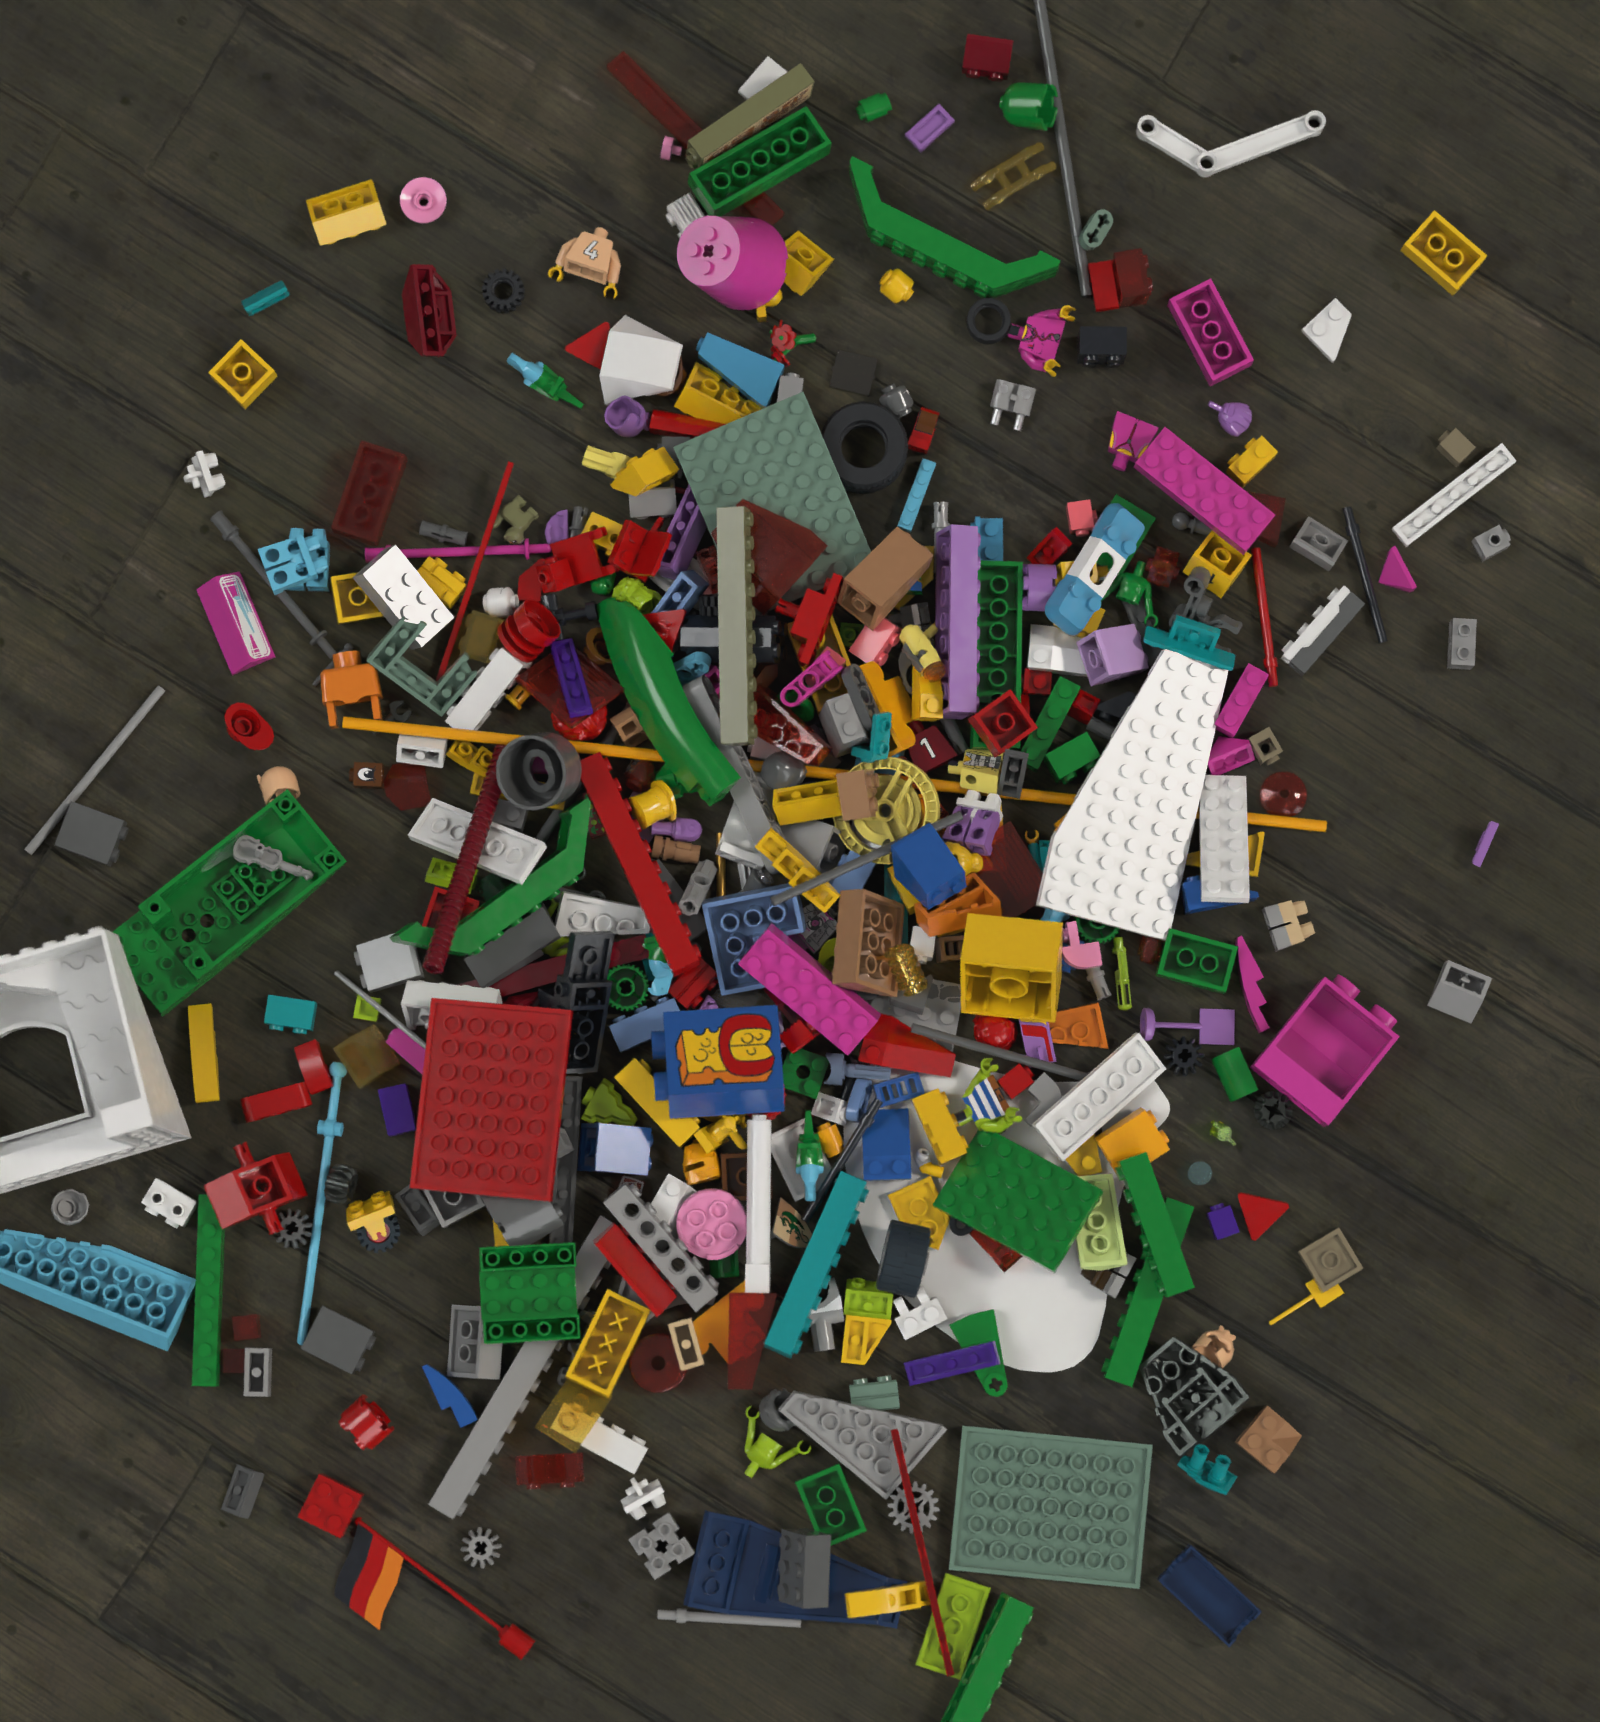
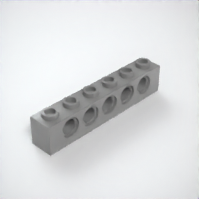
(695, 1296)

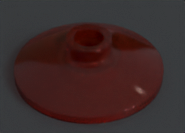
(1271, 798)

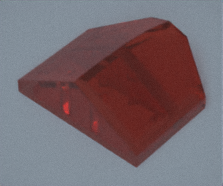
(407, 786)

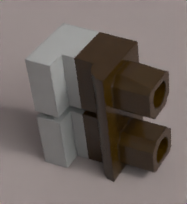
(1108, 1281)

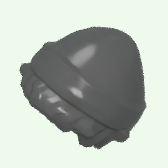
(783, 770)
(770, 1413)

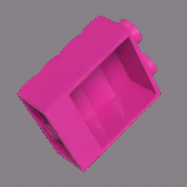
(1326, 1049)

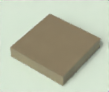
(1330, 1260)

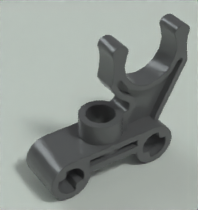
(1199, 605)

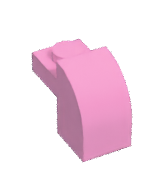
(1079, 955)

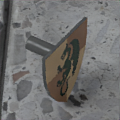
(789, 1226)

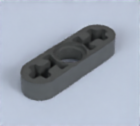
(860, 694)

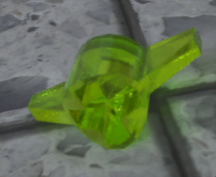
(1221, 1132)

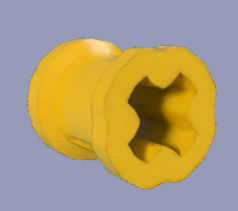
(520, 700)

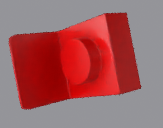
(1050, 548)

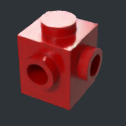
(554, 574)

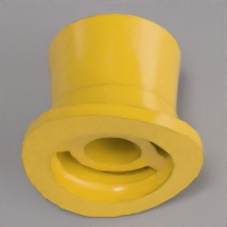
(653, 805)

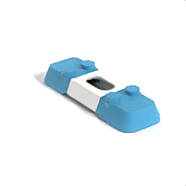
(1076, 595)

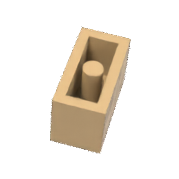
(686, 1344)

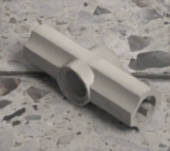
(698, 887)

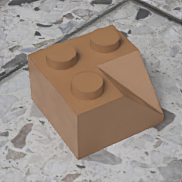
(858, 793)
(1269, 1439)

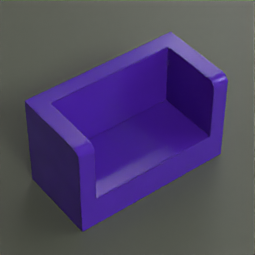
(397, 1110)

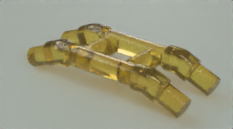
(1008, 188)

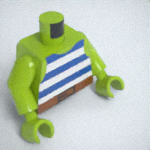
(987, 1103)

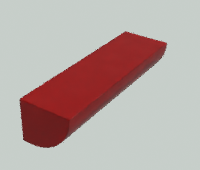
(680, 425)

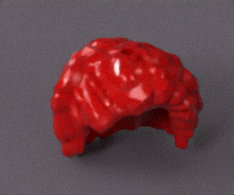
(586, 730)

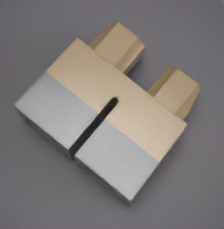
(1287, 913)

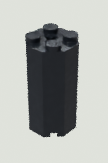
(702, 635)

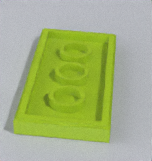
(961, 1610)

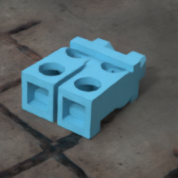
(290, 562)
(322, 582)

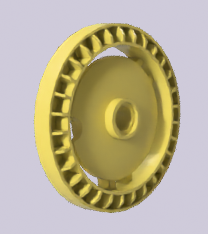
(904, 807)

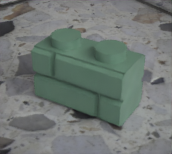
(875, 1395)

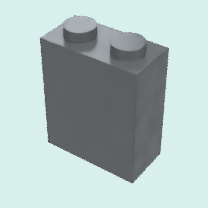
(91, 834)
(339, 1340)

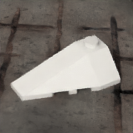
(1054, 651)
(667, 1204)

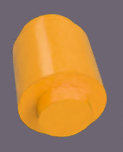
(830, 1139)

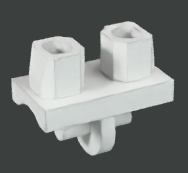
(200, 474)
(641, 1493)

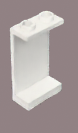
(736, 840)

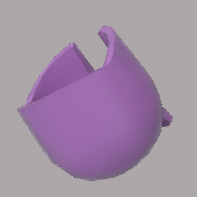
(627, 417)

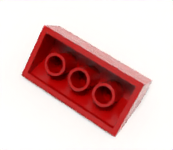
(635, 1269)

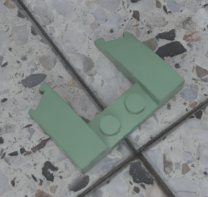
(389, 660)

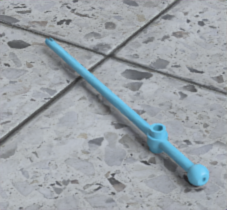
(330, 1129)

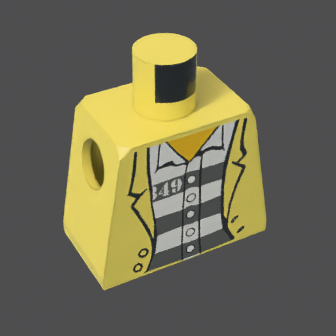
(978, 770)

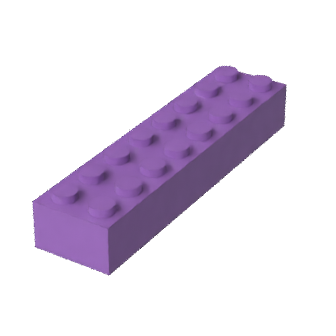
(957, 617)

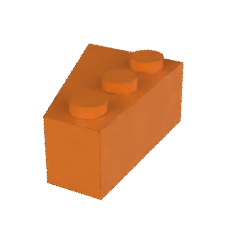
(953, 911)

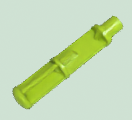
(1121, 974)

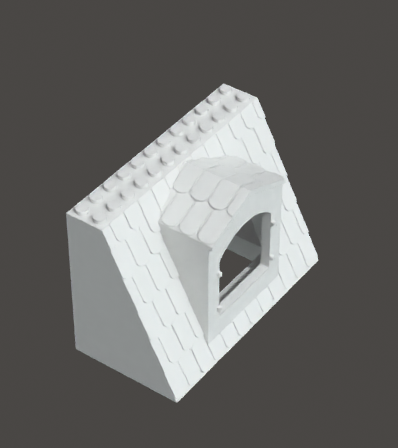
(124, 1085)

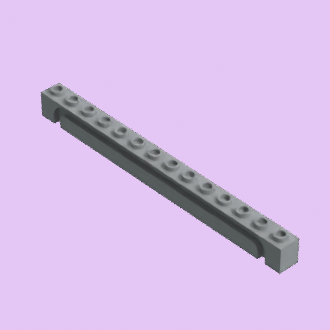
(512, 1393)

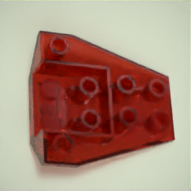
(779, 554)

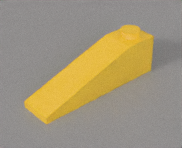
(710, 399)

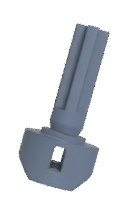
(840, 1069)

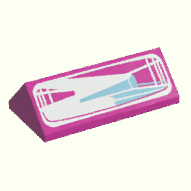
(235, 622)

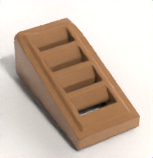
(940, 948)

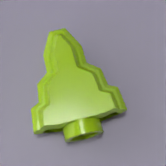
(606, 1106)

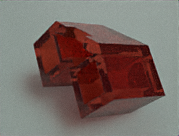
(549, 1468)

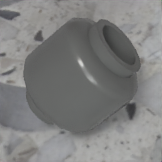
(896, 399)

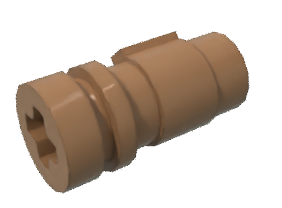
(675, 850)

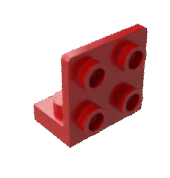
(639, 550)

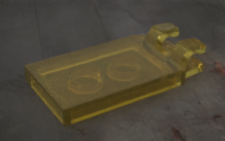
(572, 1414)

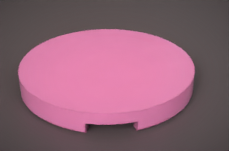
(712, 1224)

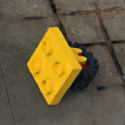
(374, 1221)

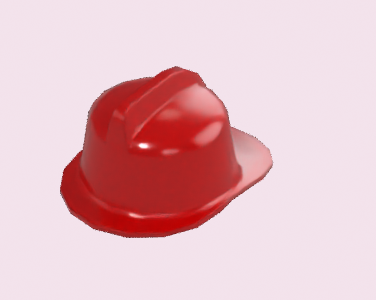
(248, 727)

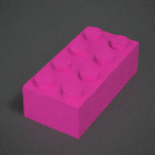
(1210, 332)

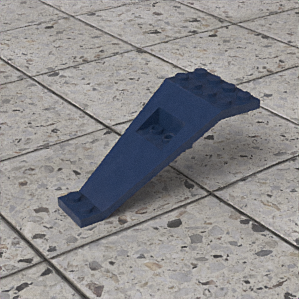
(740, 1575)

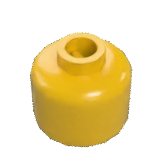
(896, 285)

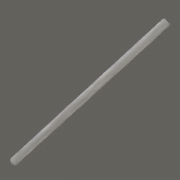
(95, 769)

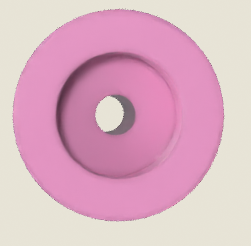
(669, 148)

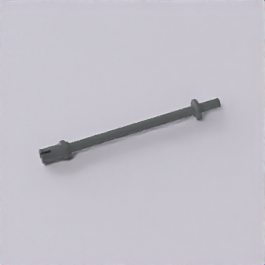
(231, 534)

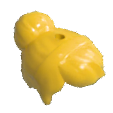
(969, 861)

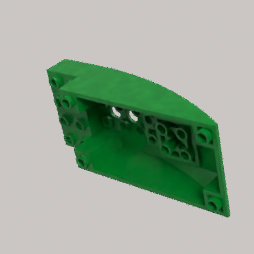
(237, 895)

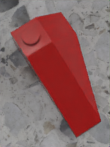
(894, 1046)

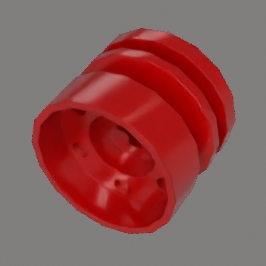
(528, 630)

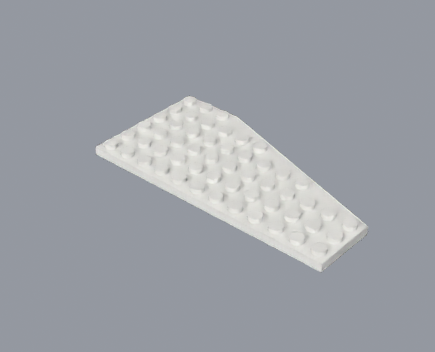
(1135, 813)

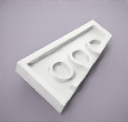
(590, 913)

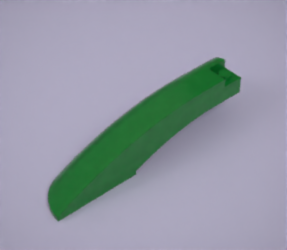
(660, 703)

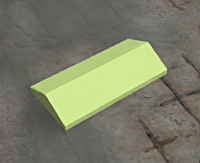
(1101, 1237)

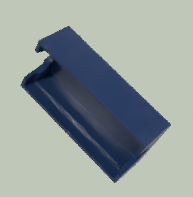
(1208, 1595)

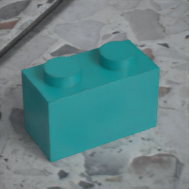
(290, 1013)

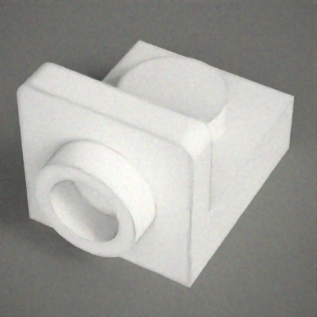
(830, 1108)

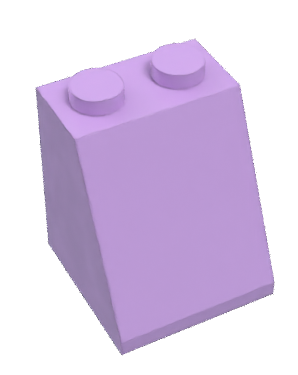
(1112, 654)

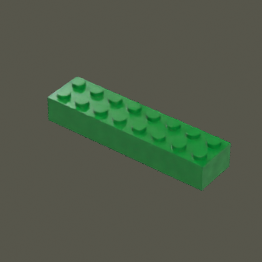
(999, 635)

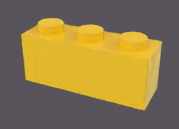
(807, 802)

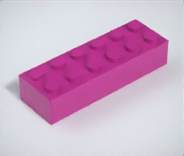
(1204, 490)
(809, 989)

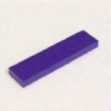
(571, 678)
(952, 1363)

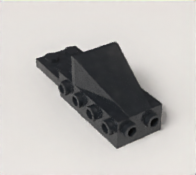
(586, 993)

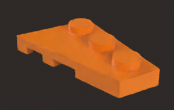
(1079, 1026)

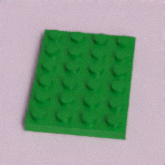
(1018, 1199)

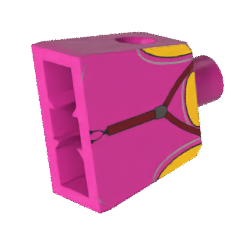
(1129, 439)

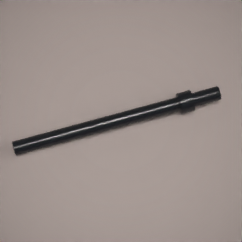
(1353, 530)
(866, 1120)

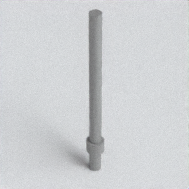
(683, 1615)

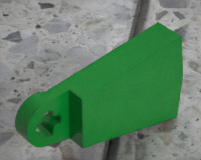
(979, 1329)

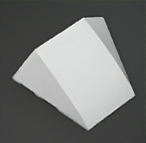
(638, 361)

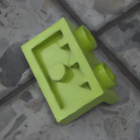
(441, 872)
(866, 1301)

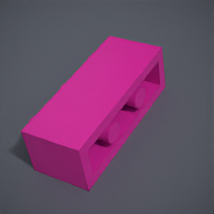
(1240, 700)

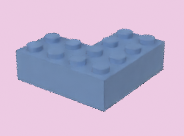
(736, 924)

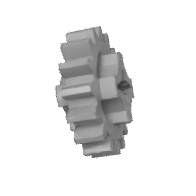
(924, 1520)

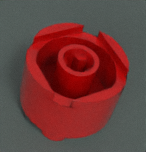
(366, 1423)

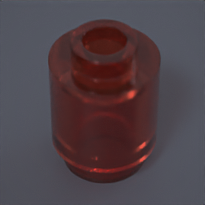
(1149, 949)

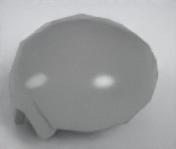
(69, 1207)

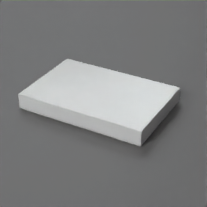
(784, 1152)

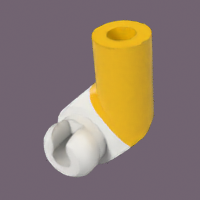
(925, 1164)

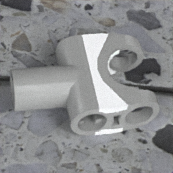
(828, 1313)

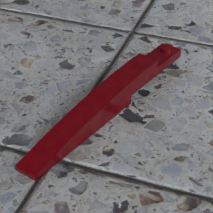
(545, 972)

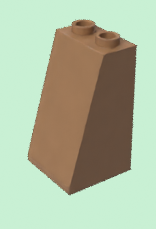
(884, 577)

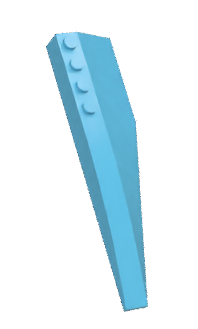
(98, 1284)

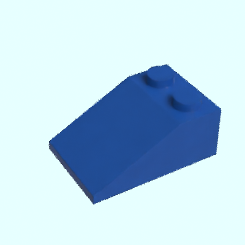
(1191, 897)
(887, 1147)

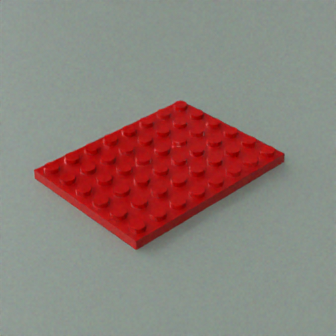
(491, 1099)

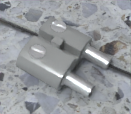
(1012, 398)

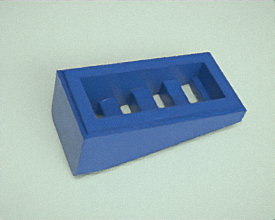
(879, 1093)

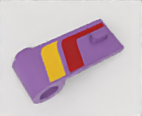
(1037, 1040)

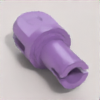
(680, 829)

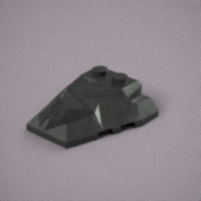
(1190, 1394)

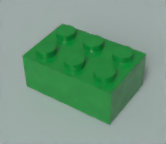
(1196, 961)
(831, 1504)

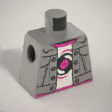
(819, 926)

